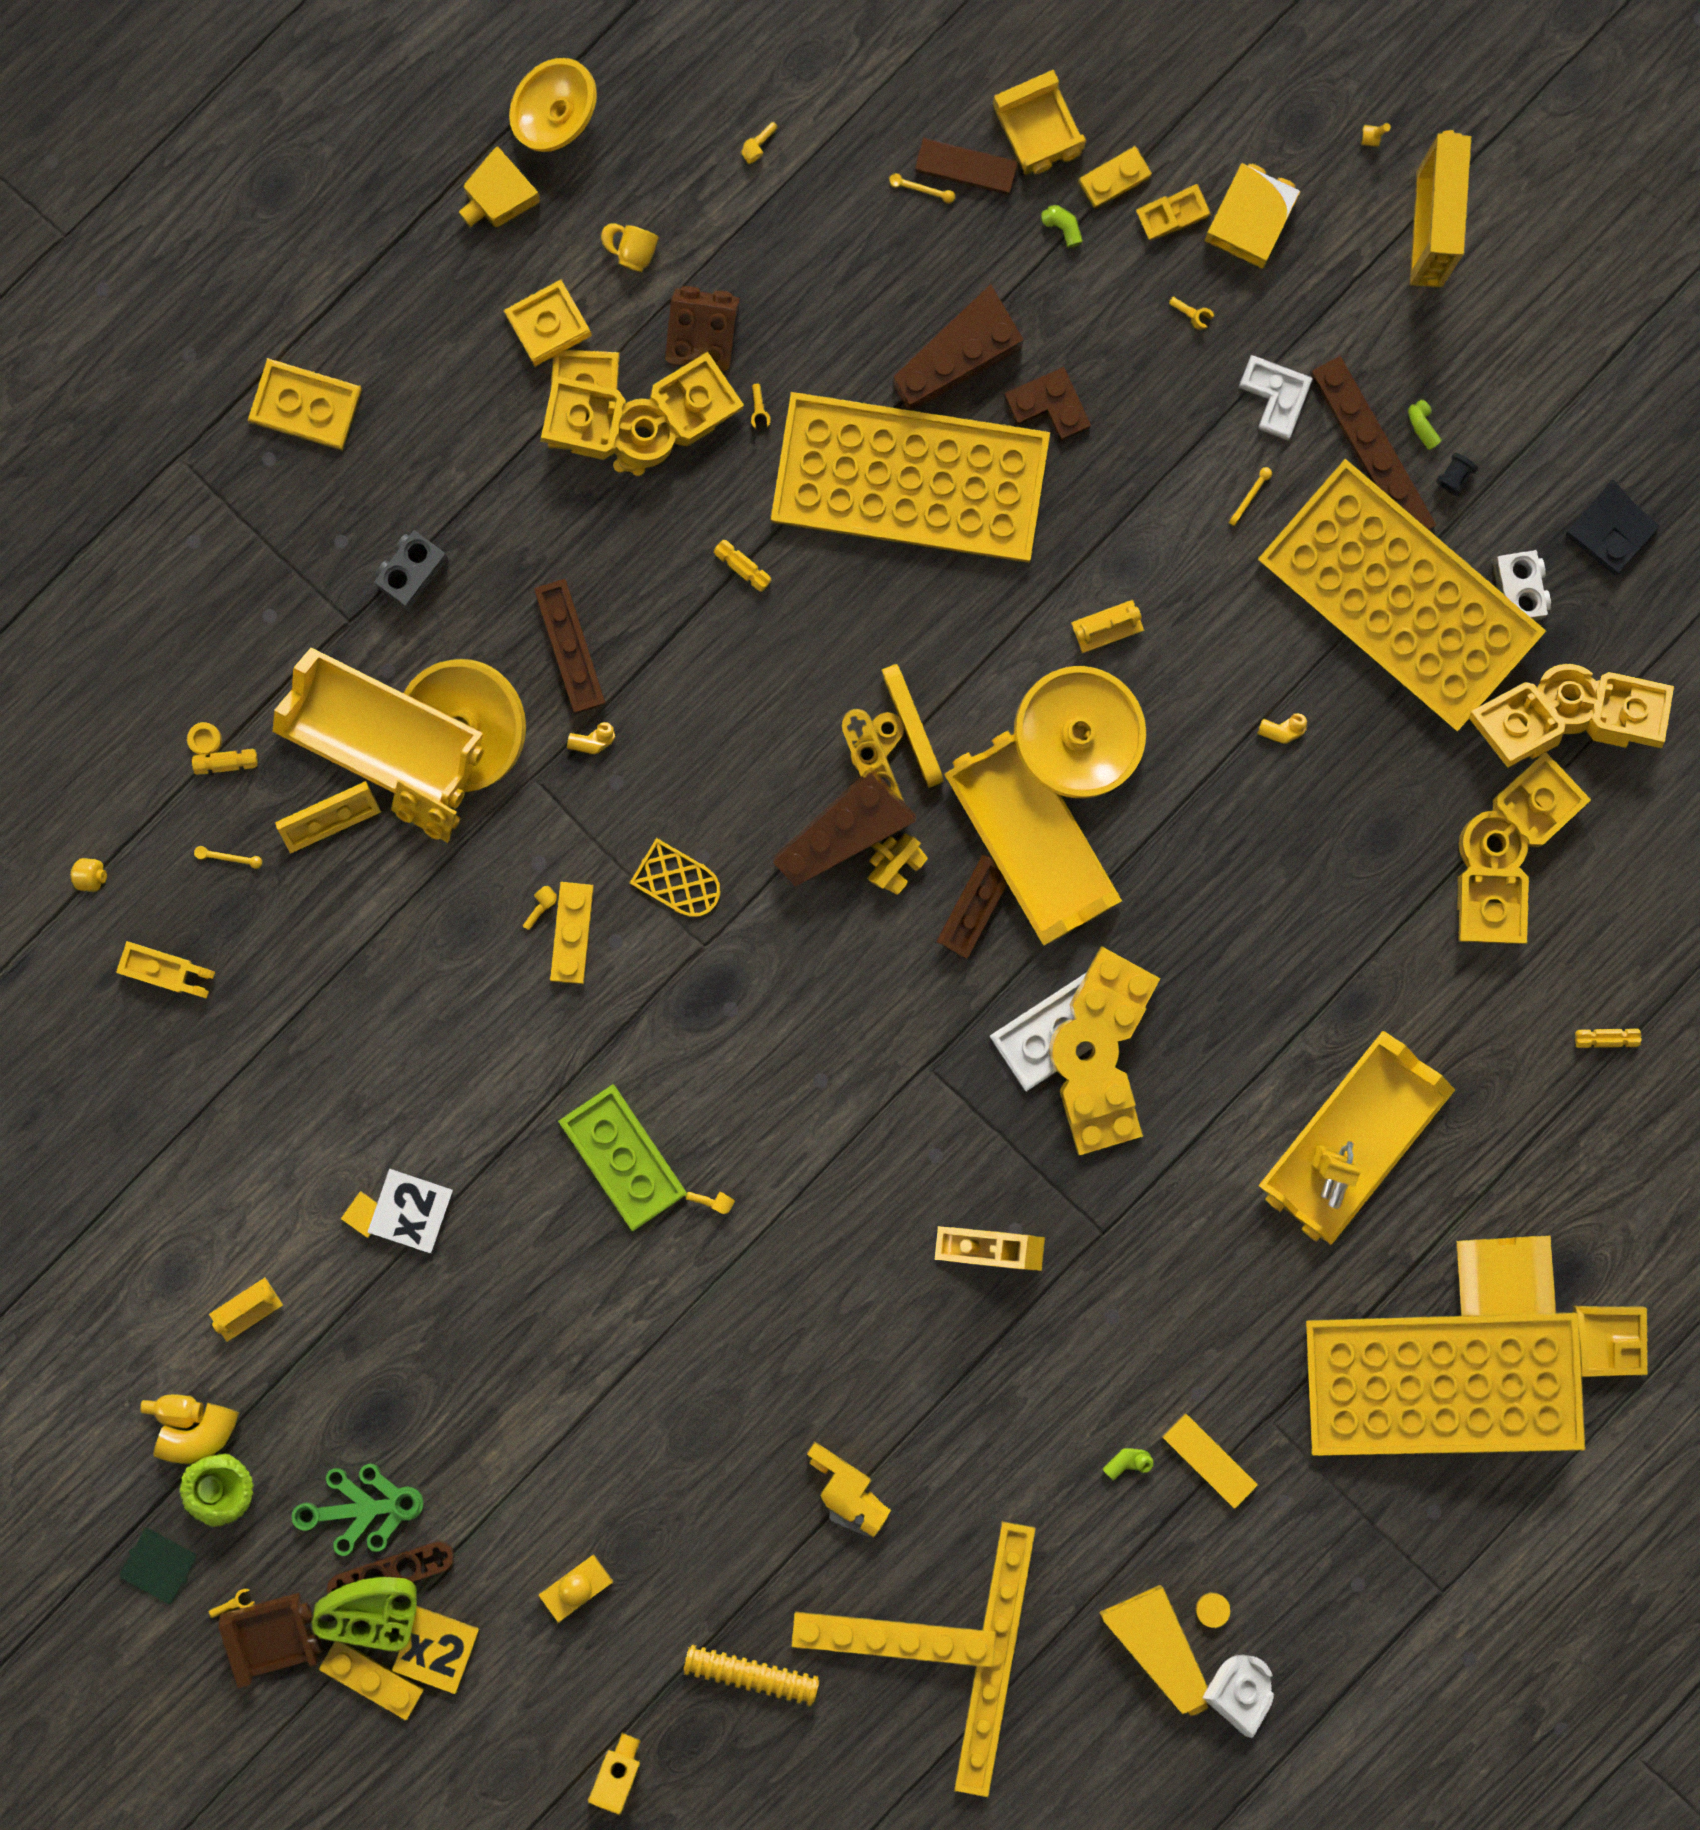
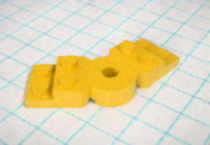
(601, 423)
(1610, 710)
(1524, 815)
(1104, 1012)

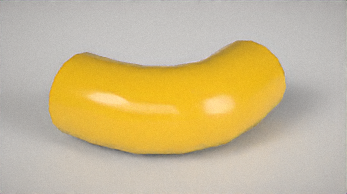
(198, 1443)

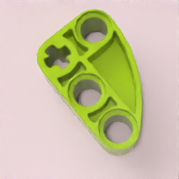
(371, 1602)

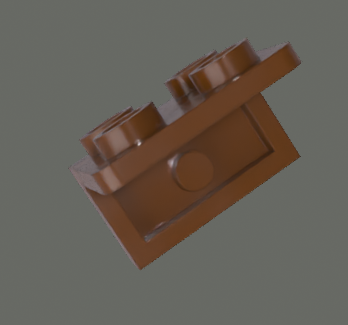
(701, 325)

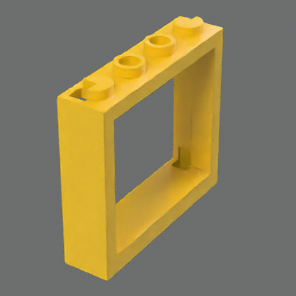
(1440, 210)

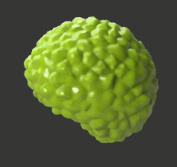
(216, 1489)

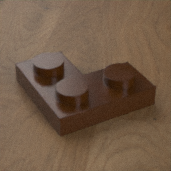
(1053, 395)

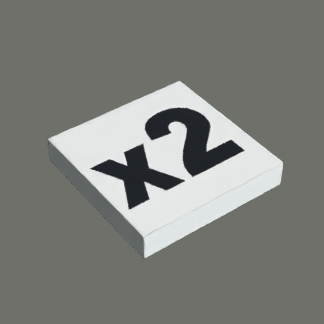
(410, 1211)

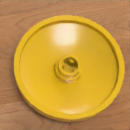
(482, 701)
(1080, 732)

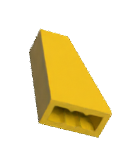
(1158, 1643)

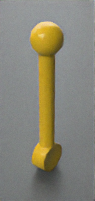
(897, 181)
(1265, 474)
(202, 853)

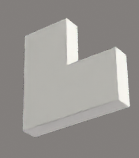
(1283, 389)

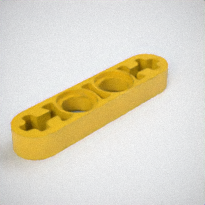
(912, 725)
(882, 765)

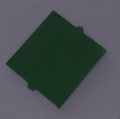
(158, 1565)

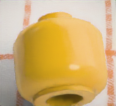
(88, 874)

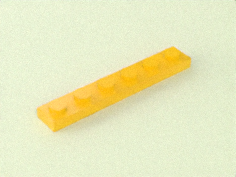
(894, 1639)

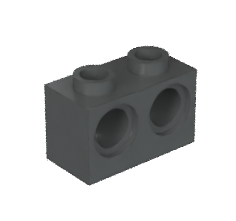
(418, 574)

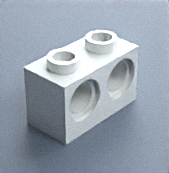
(1531, 586)

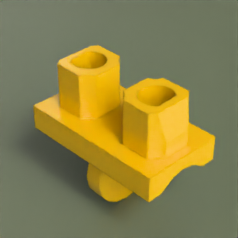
(890, 859)

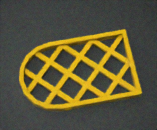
(685, 885)

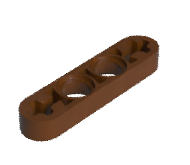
(389, 1565)

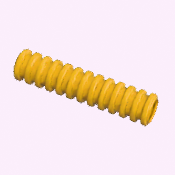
(751, 1675)

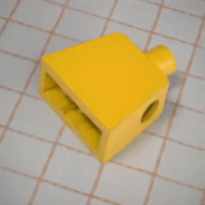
(497, 191)
(612, 1792)

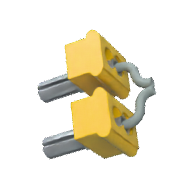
(1338, 1170)

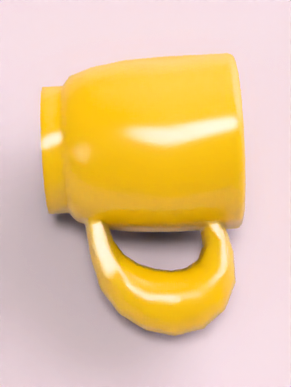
(634, 248)

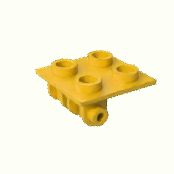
(424, 811)

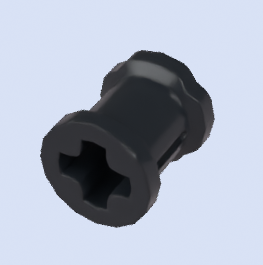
(1456, 474)

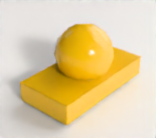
(575, 1588)

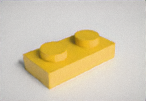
(1115, 177)

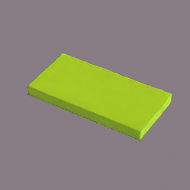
(622, 1157)

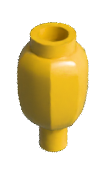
(174, 1410)

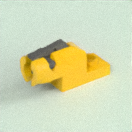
(846, 1494)

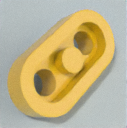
(887, 741)

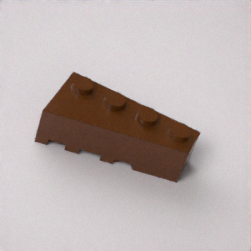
(963, 349)

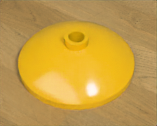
(553, 104)

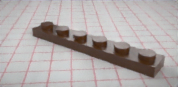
(1368, 438)

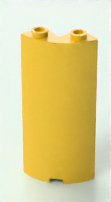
(376, 730)
(1032, 840)
(1379, 1110)
(1506, 1276)

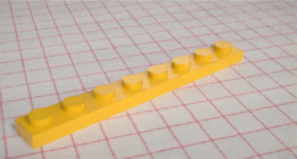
(991, 1683)

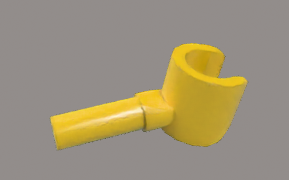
(1372, 134)
(751, 149)
(1192, 313)
(758, 405)
(546, 898)
(721, 1204)
(230, 1605)

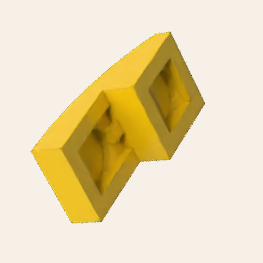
(1174, 212)

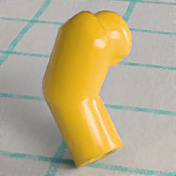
(1286, 731)
(594, 742)

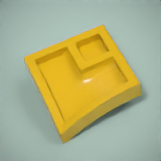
(1612, 1340)

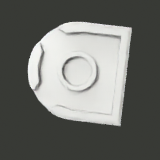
(1242, 1692)

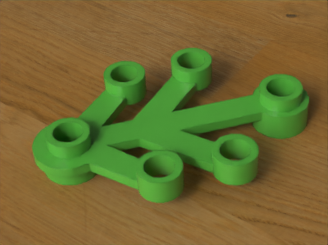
(364, 1508)

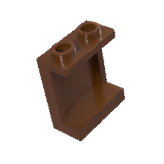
(269, 1637)

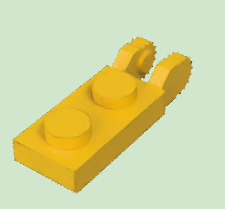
(161, 969)

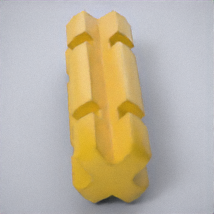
(742, 565)
(224, 761)
(1608, 1038)

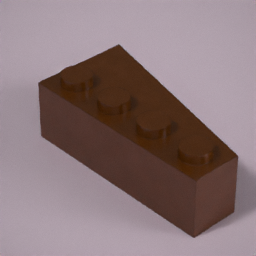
(847, 826)

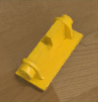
(1108, 626)
(245, 1309)

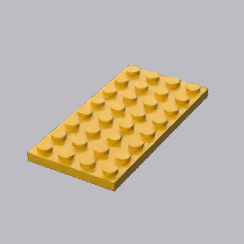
(910, 477)
(1401, 595)
(1445, 1384)

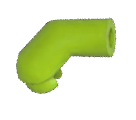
(1066, 221)
(1421, 425)
(1129, 1459)

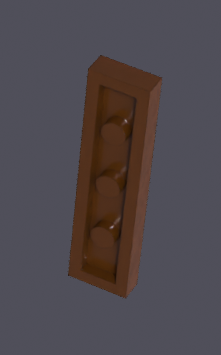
(569, 646)

